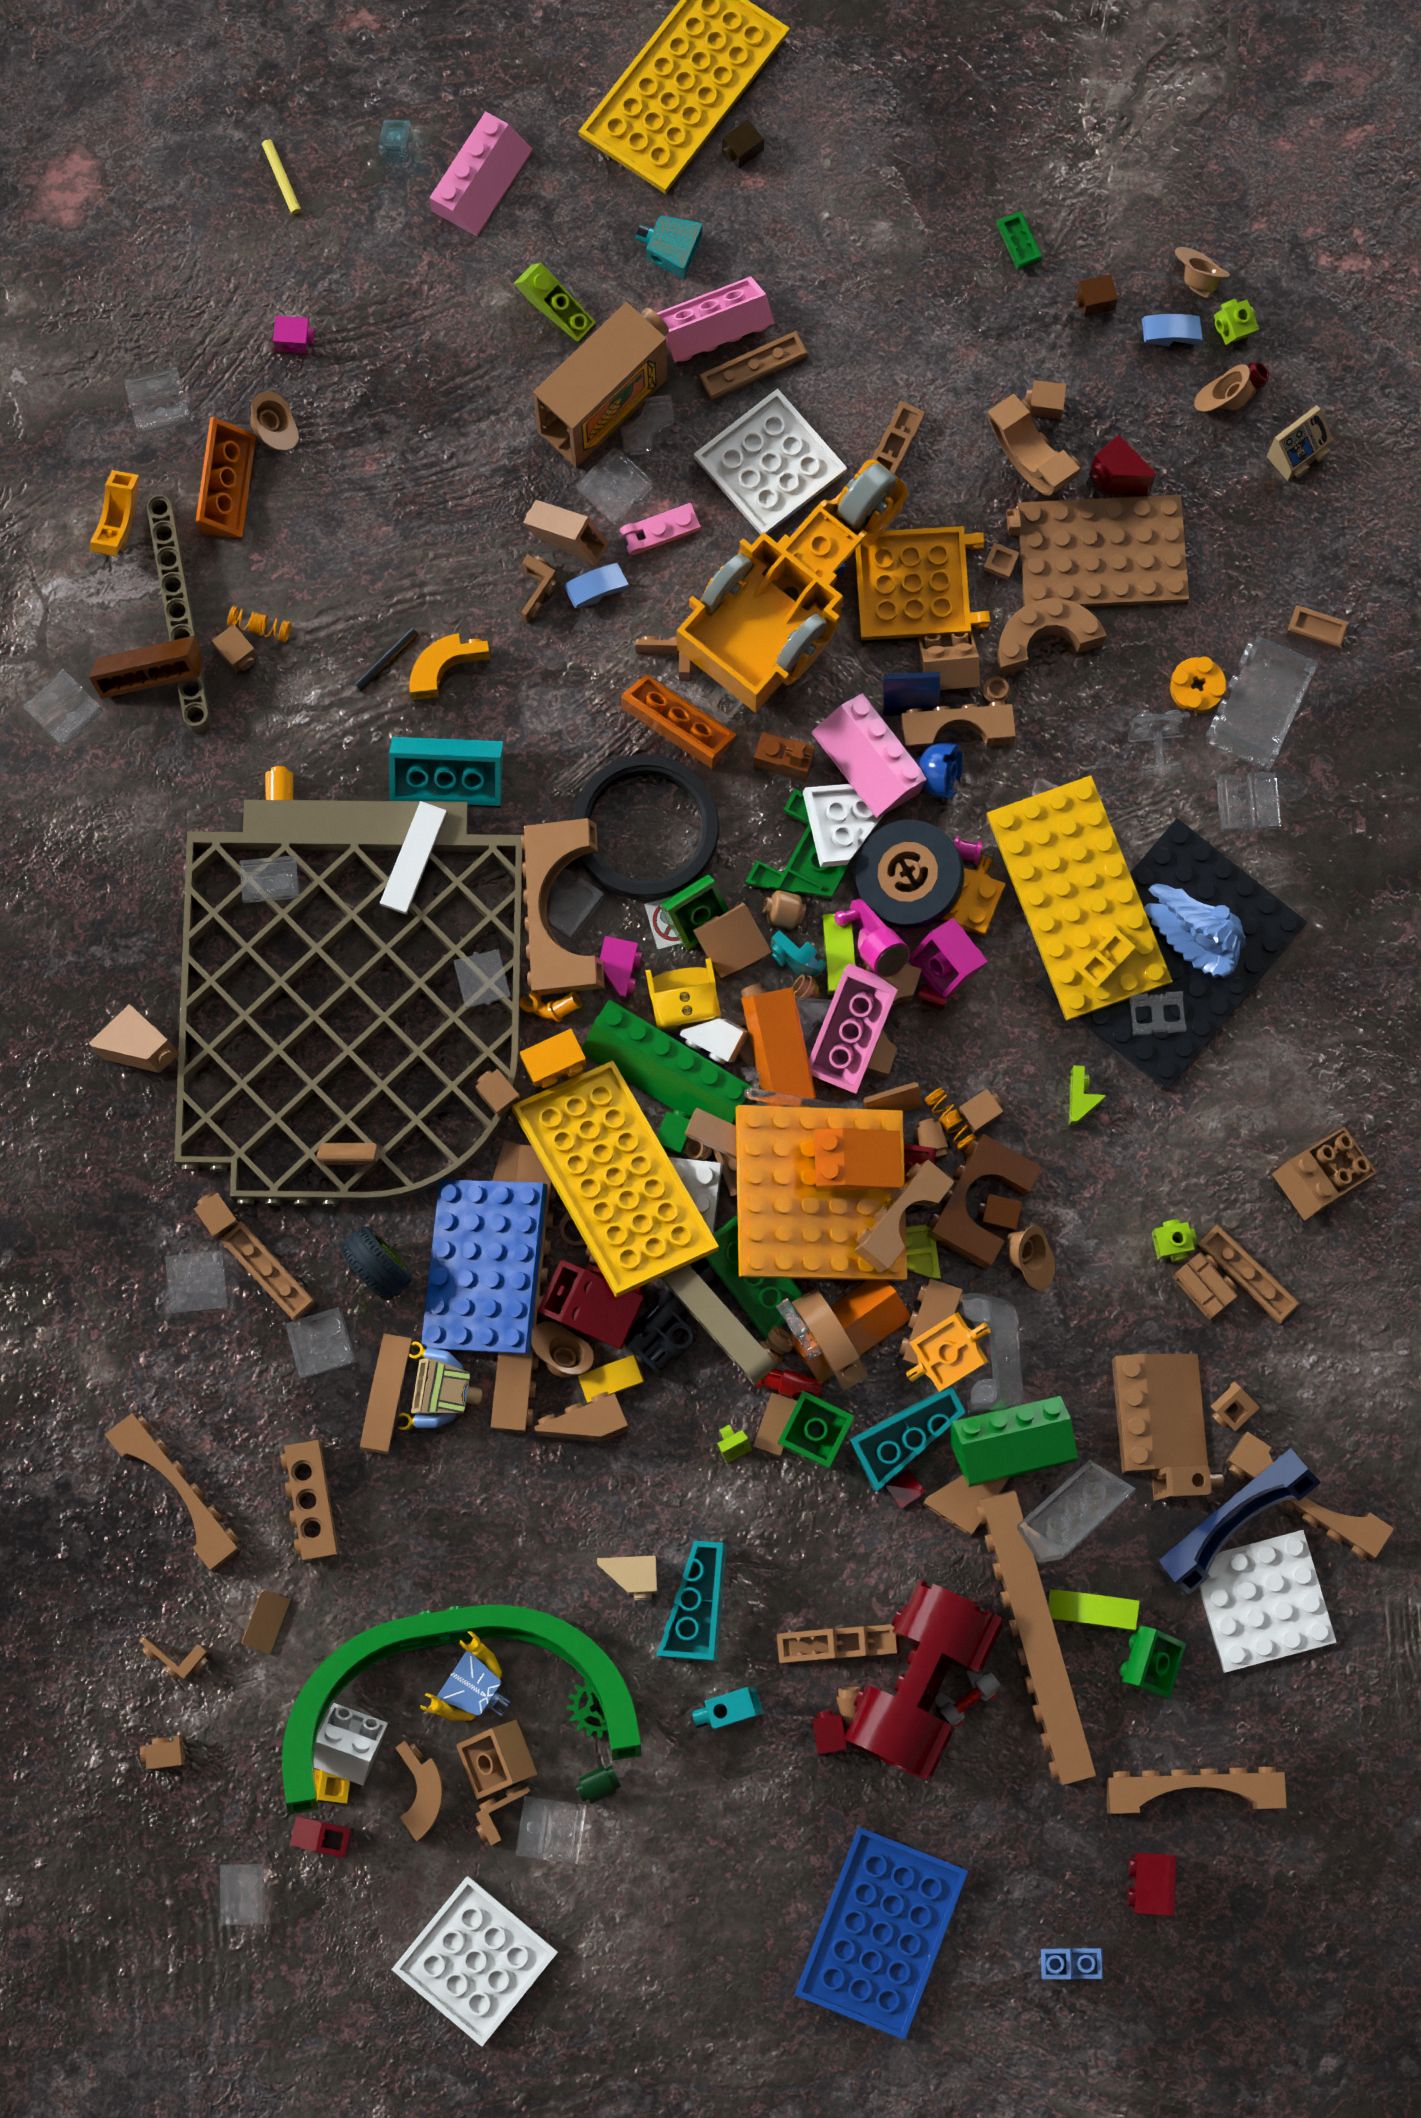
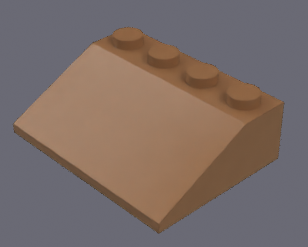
(1159, 1411)

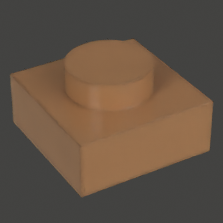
(1001, 561)

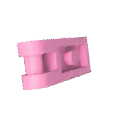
(661, 529)

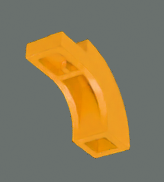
(117, 514)
(438, 659)

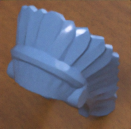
(1201, 932)

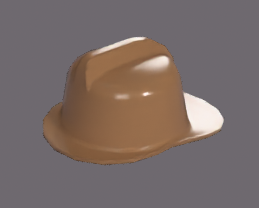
(1200, 272)
(1227, 392)
(273, 421)
(1032, 1254)
(561, 1349)

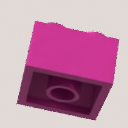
(947, 958)

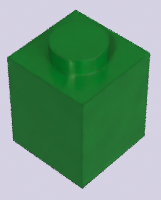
(672, 1132)

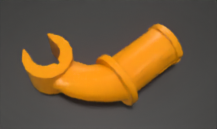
(552, 1010)

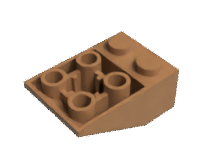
(1324, 1173)
(592, 1422)

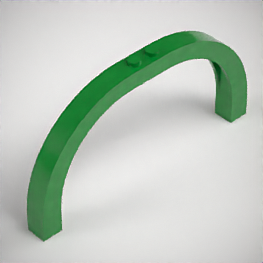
(438, 1629)

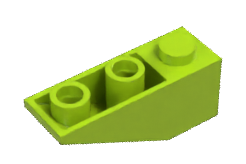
(554, 301)

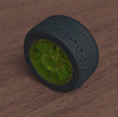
(375, 1263)

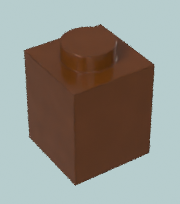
(1096, 295)
(999, 1213)

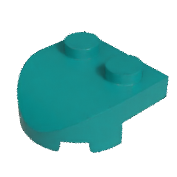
(798, 960)

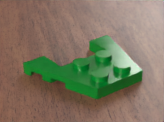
(803, 871)

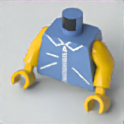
(471, 1686)

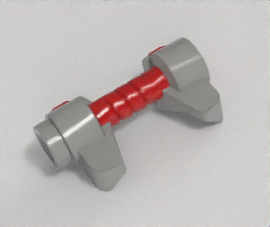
(983, 1688)

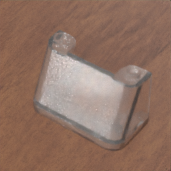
(1007, 1384)

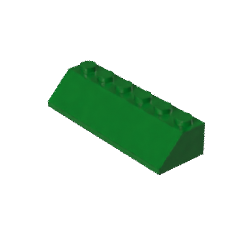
(662, 1065)

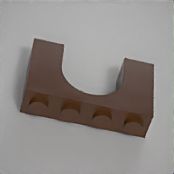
(953, 1225)

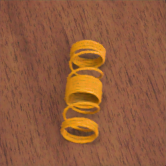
(258, 624)
(950, 1119)

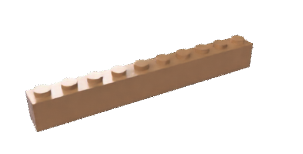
(514, 1371)
(1037, 1639)

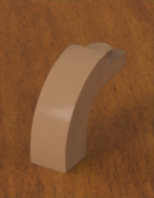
(830, 1338)

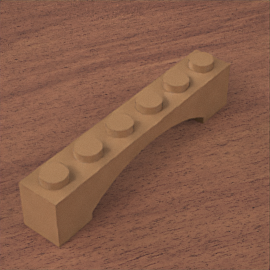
(1363, 1534)
(214, 1543)
(1128, 1793)

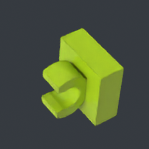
(733, 1444)

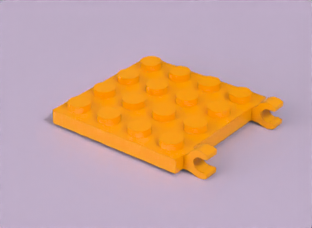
(916, 584)

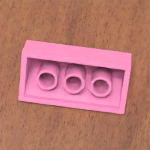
(480, 174)
(716, 319)
(870, 756)
(851, 1028)

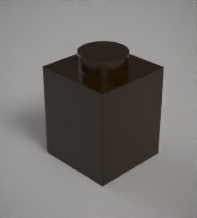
(742, 144)

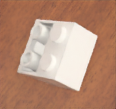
(348, 1743)

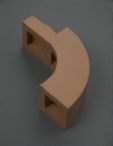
(430, 1791)

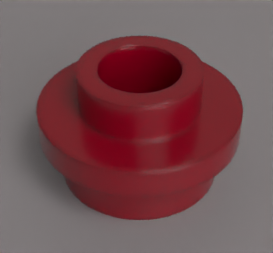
(1258, 374)

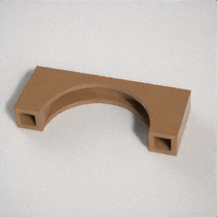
(547, 852)

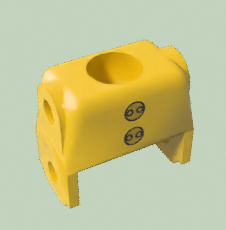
(684, 997)

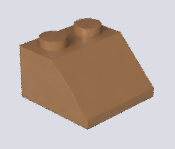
(496, 1759)

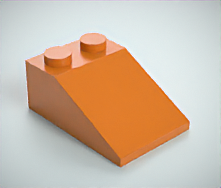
(857, 1159)

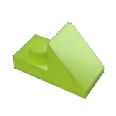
(1081, 1103)

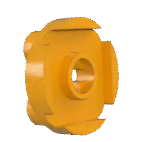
(1193, 699)

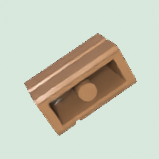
(1205, 1285)

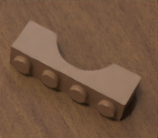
(990, 722)
(884, 1052)
(883, 1242)

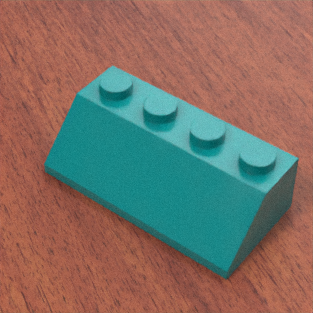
(446, 770)

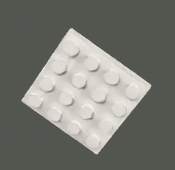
(770, 462)
(1265, 1602)
(474, 1961)

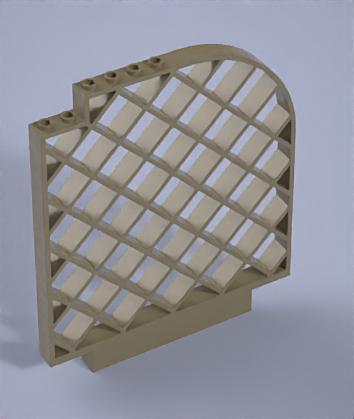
(353, 829)

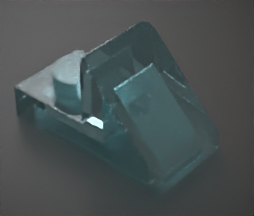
(394, 141)

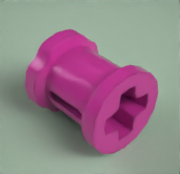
(969, 850)

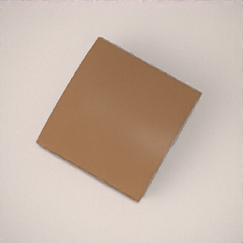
(732, 940)

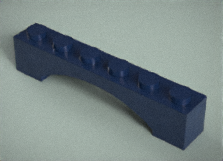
(1193, 1556)

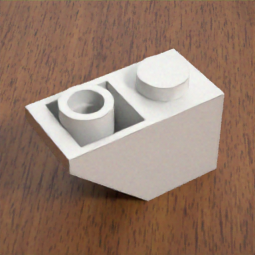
(719, 1037)

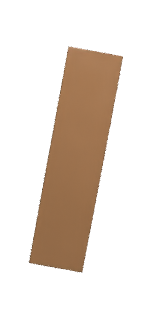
(898, 437)
(385, 1394)
(837, 1643)

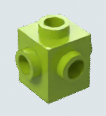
(1236, 321)
(1167, 1248)

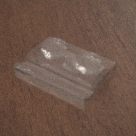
(269, 879)
(241, 1894)

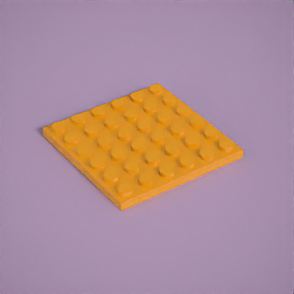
(781, 1217)

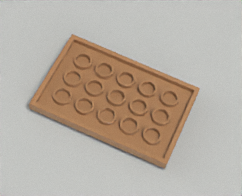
(1104, 551)

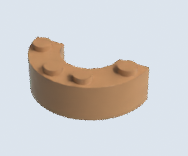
(1030, 449)
(1046, 618)

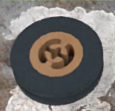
(937, 857)

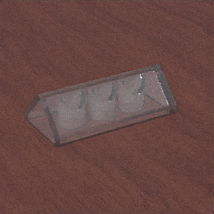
(1073, 1512)

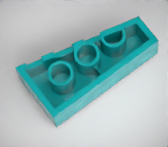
(697, 1607)

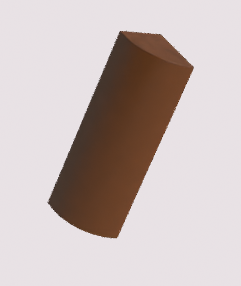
(147, 667)

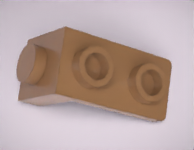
(539, 570)
(651, 644)
(193, 1662)
(487, 1827)

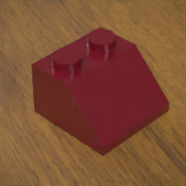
(1121, 470)
(1152, 1884)

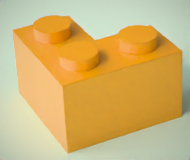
(554, 1058)

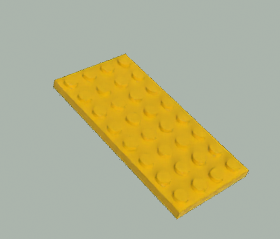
(683, 86)
(1077, 894)
(614, 1178)

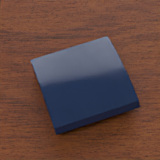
(910, 692)

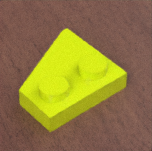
(922, 1252)

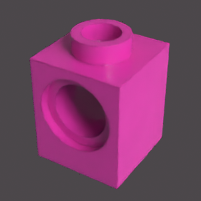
(293, 334)

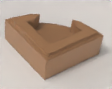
(1013, 522)

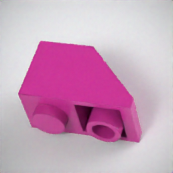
(619, 962)

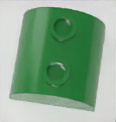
(693, 908)
(815, 1430)
(1153, 1662)

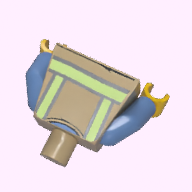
(439, 1389)

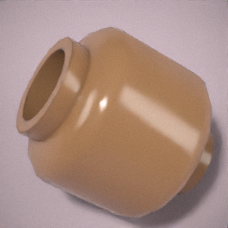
(784, 910)

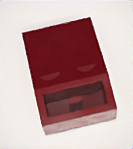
(589, 1306)

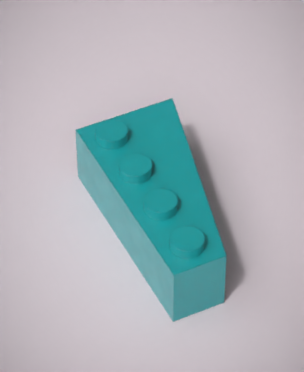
(898, 1439)

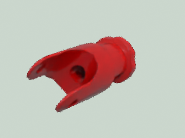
(790, 1383)

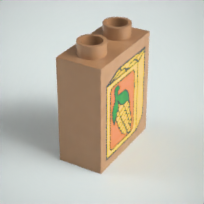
(602, 382)

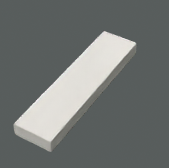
(413, 857)

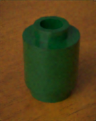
(598, 1784)

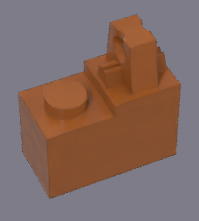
(784, 756)

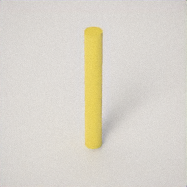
(281, 177)

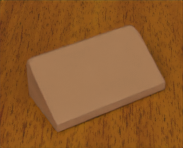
(900, 1098)
(347, 1154)
(266, 1621)

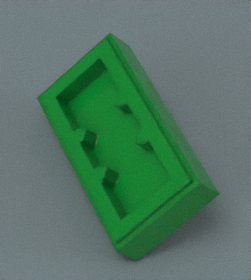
(1019, 240)

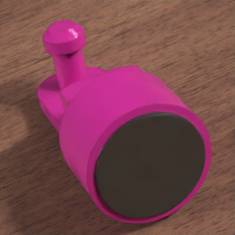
(877, 943)

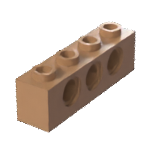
(311, 1455)

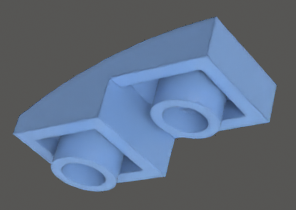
(1166, 328)
(593, 585)
(1072, 1963)

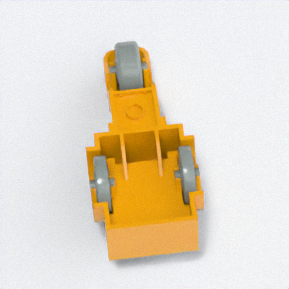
(776, 601)

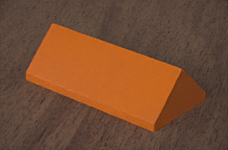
(225, 480)
(677, 720)
(778, 1043)
(867, 1318)

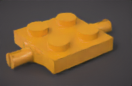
(977, 900)
(948, 1352)

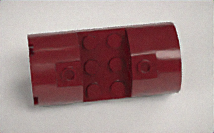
(946, 1633)

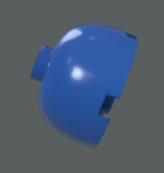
(941, 767)

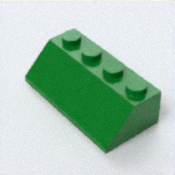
(1013, 1441)

